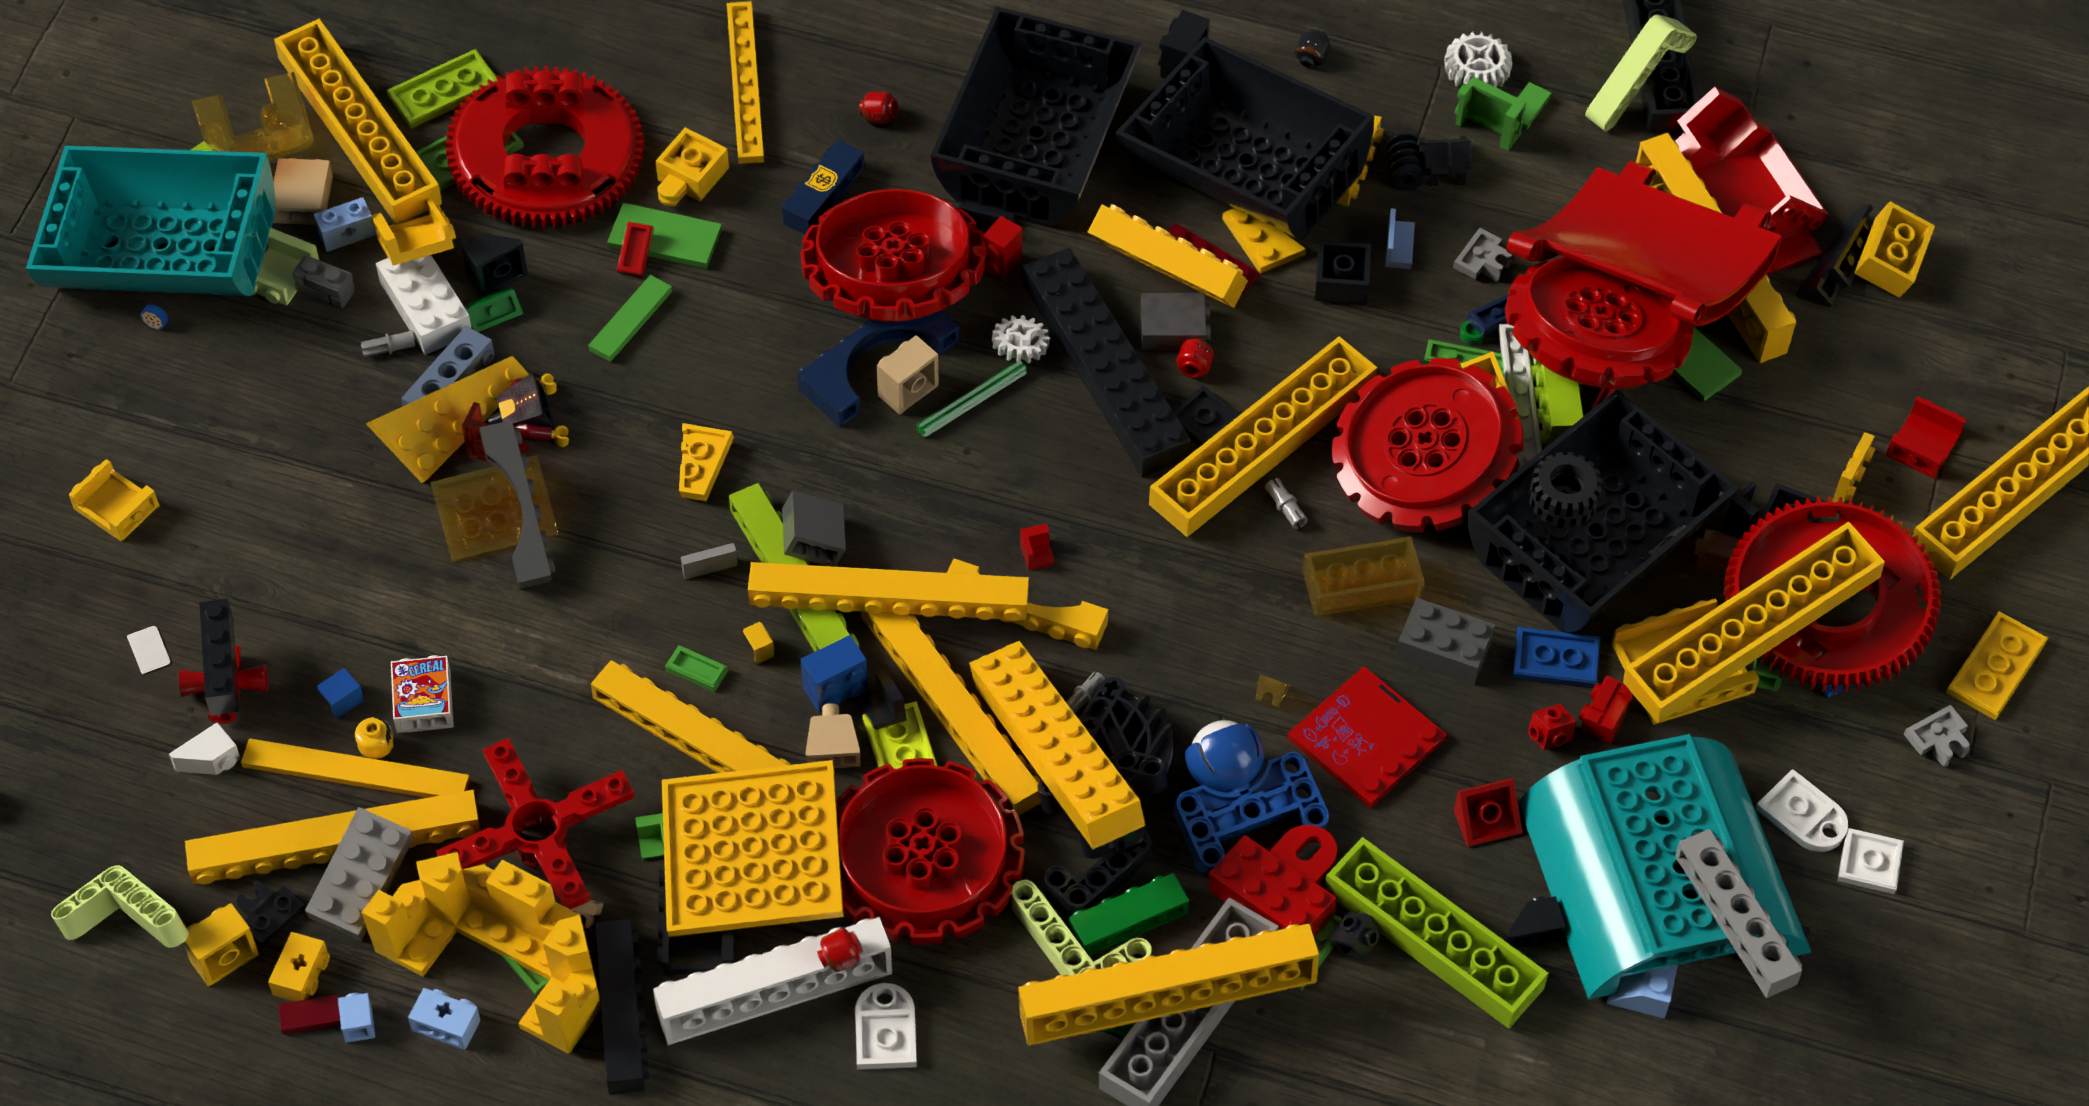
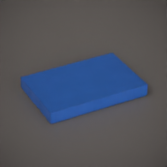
(1556, 657)

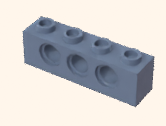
(460, 359)

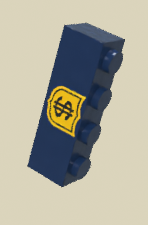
(823, 186)

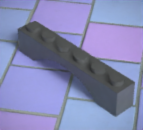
(502, 451)

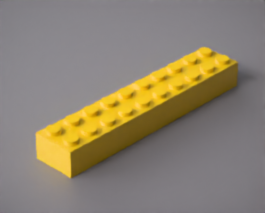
(358, 121)
(1762, 315)
(1261, 437)
(2008, 489)
(1753, 622)
(1057, 745)
(1168, 984)

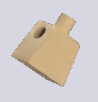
(833, 739)

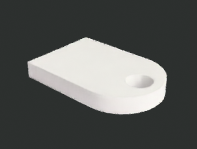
(1803, 813)
(885, 1030)

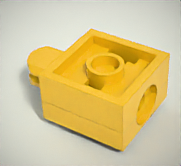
(690, 167)

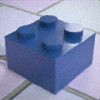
(834, 673)

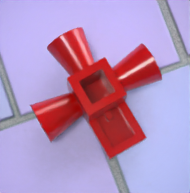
(252, 679)

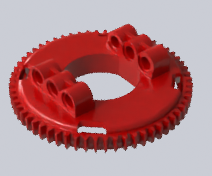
(544, 186)
(1856, 652)

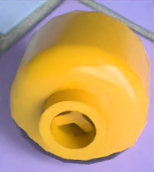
(374, 738)

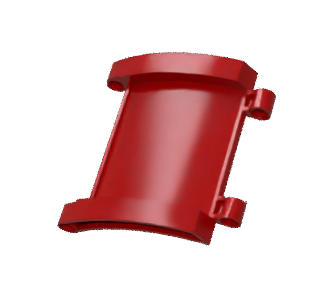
(1658, 242)

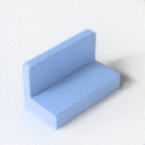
(1399, 243)

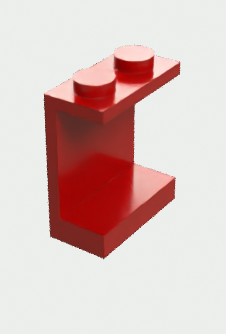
(1926, 437)

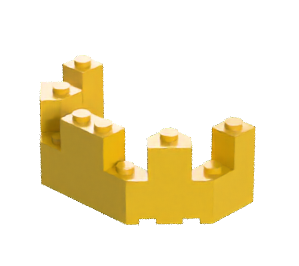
(504, 913)

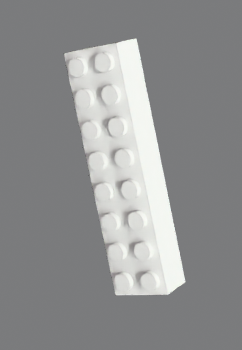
(765, 983)

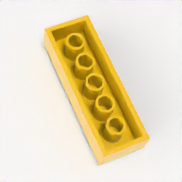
(1166, 255)

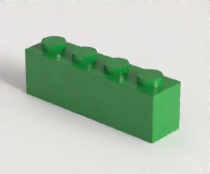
(1129, 914)

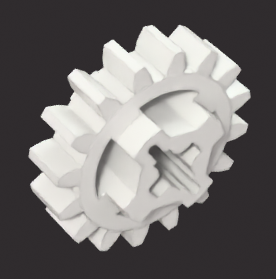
(1020, 339)

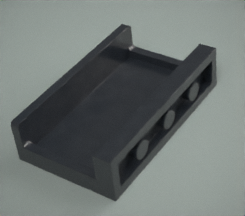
(694, 951)

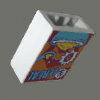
(421, 694)

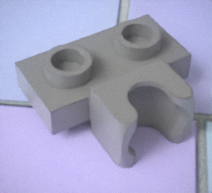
(1484, 255)
(1941, 734)

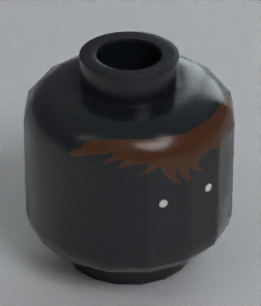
(1312, 48)

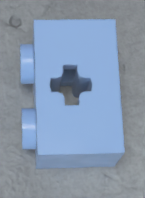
(344, 224)
(444, 1018)

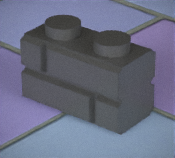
(323, 281)

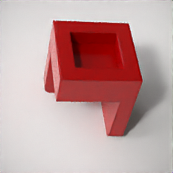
(1036, 547)

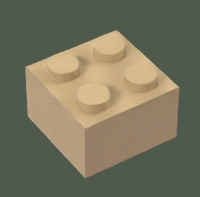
(907, 374)

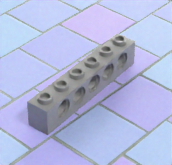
(1769, 975)

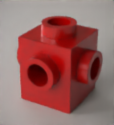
(1552, 727)

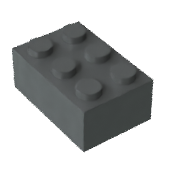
(1445, 641)

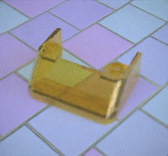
(283, 122)

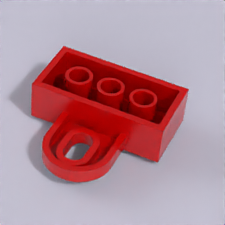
(1279, 882)

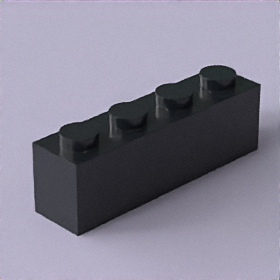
(219, 657)

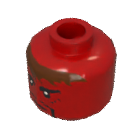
(879, 108)
(1195, 358)
(840, 950)

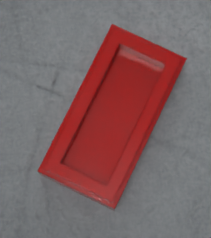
(635, 249)

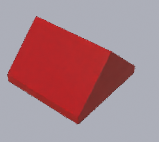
(1488, 812)

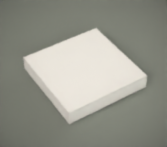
(1870, 861)

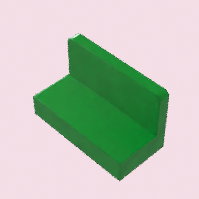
(493, 309)

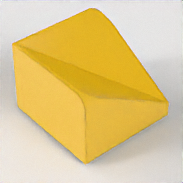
(760, 642)

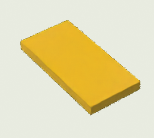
(1997, 665)

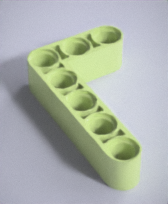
(1636, 66)
(115, 890)
(1055, 928)

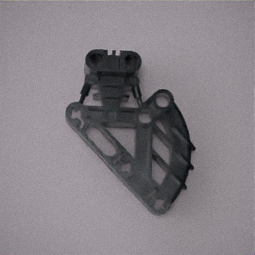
(1141, 766)

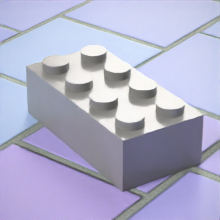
(359, 868)

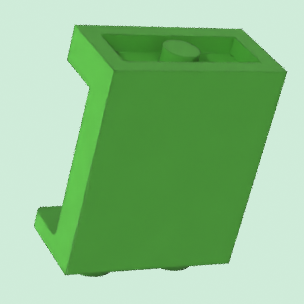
(1491, 109)

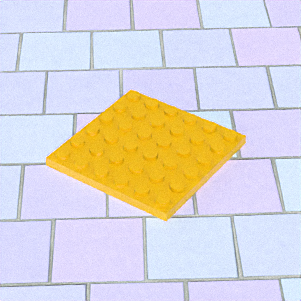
(751, 848)

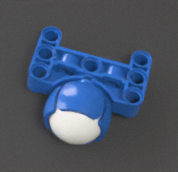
(1232, 773)

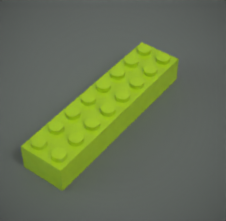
(1437, 932)

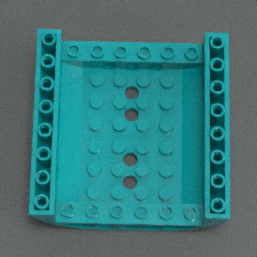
(1617, 863)

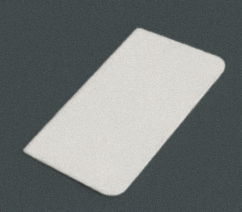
(148, 649)

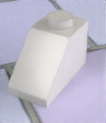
(206, 753)

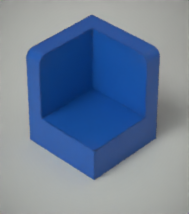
(341, 692)

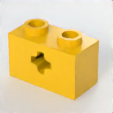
(299, 968)

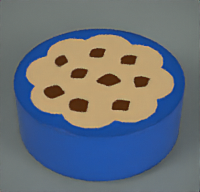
(154, 317)

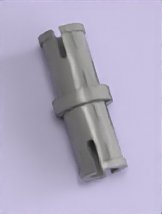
(1286, 503)

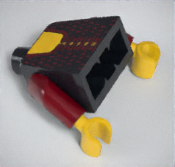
(529, 409)

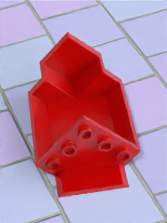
(1748, 165)

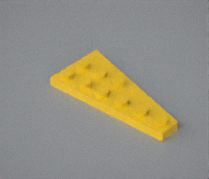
(431, 427)

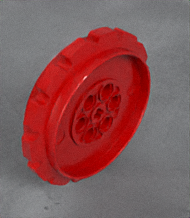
(893, 255)
(1595, 325)
(1433, 393)
(947, 898)

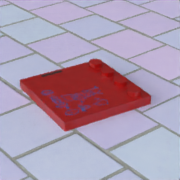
(1367, 737)

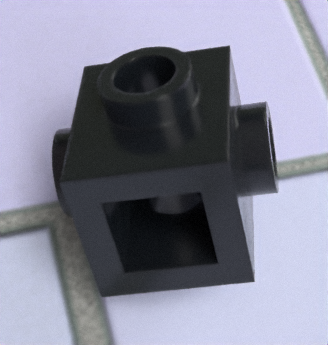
(1356, 935)

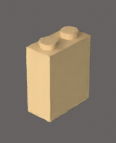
(301, 189)

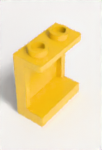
(113, 501)

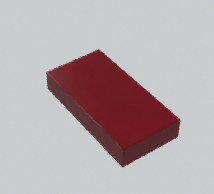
(309, 1014)

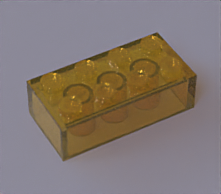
(1363, 576)

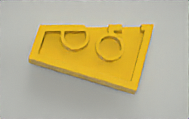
(702, 459)
(1854, 469)

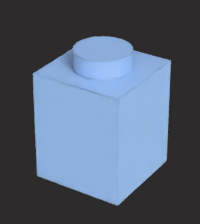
(356, 1017)

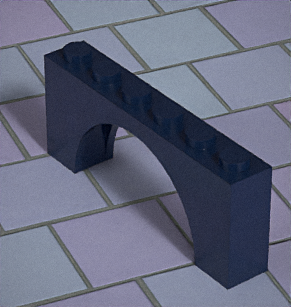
(827, 377)

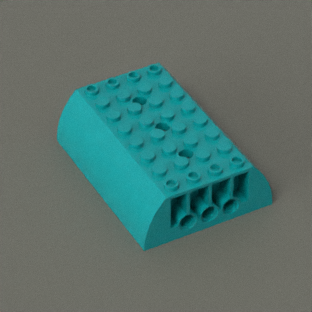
(151, 201)

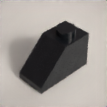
(1537, 924)

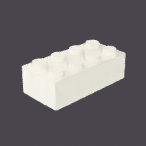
(424, 301)

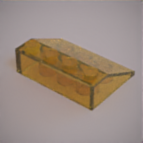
(483, 510)

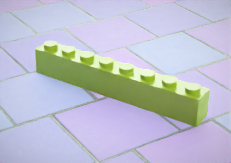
(764, 531)

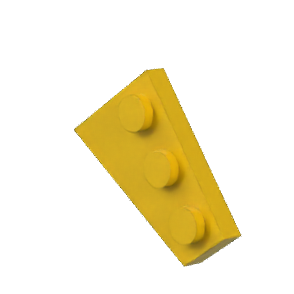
(1262, 243)

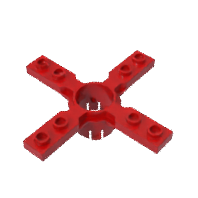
(526, 812)

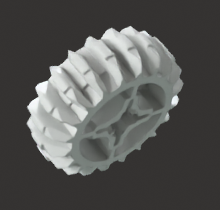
(1478, 55)

